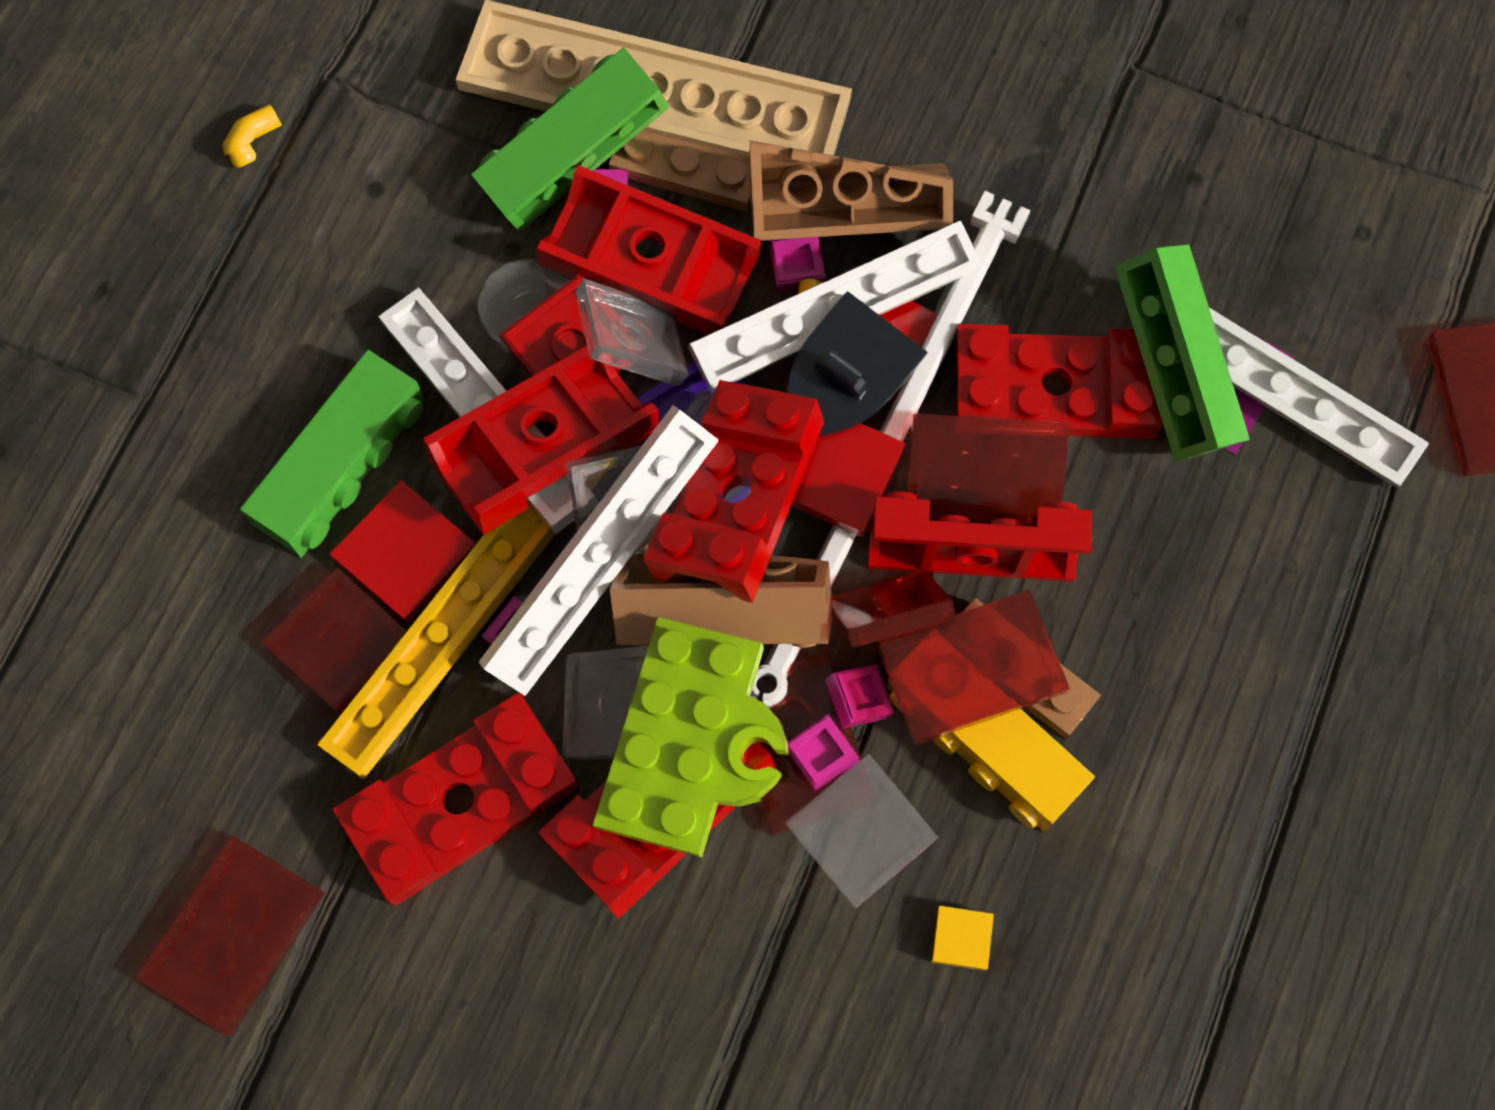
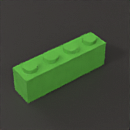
(580, 129)
(1181, 351)
(335, 454)

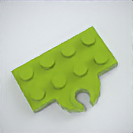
(689, 739)

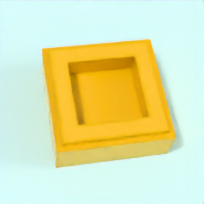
(962, 938)

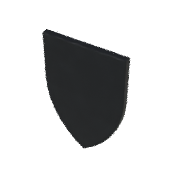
(853, 364)

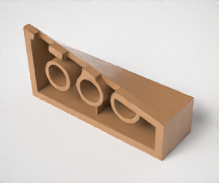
(831, 195)
(787, 609)

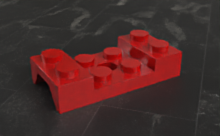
(693, 277)
(1105, 379)
(762, 446)
(498, 464)
(1045, 550)
(404, 822)
(614, 865)

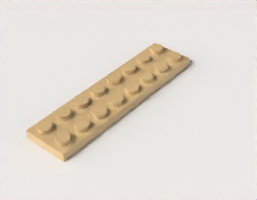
(710, 98)

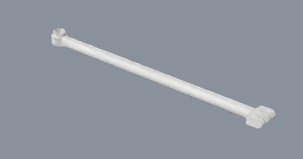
(910, 397)

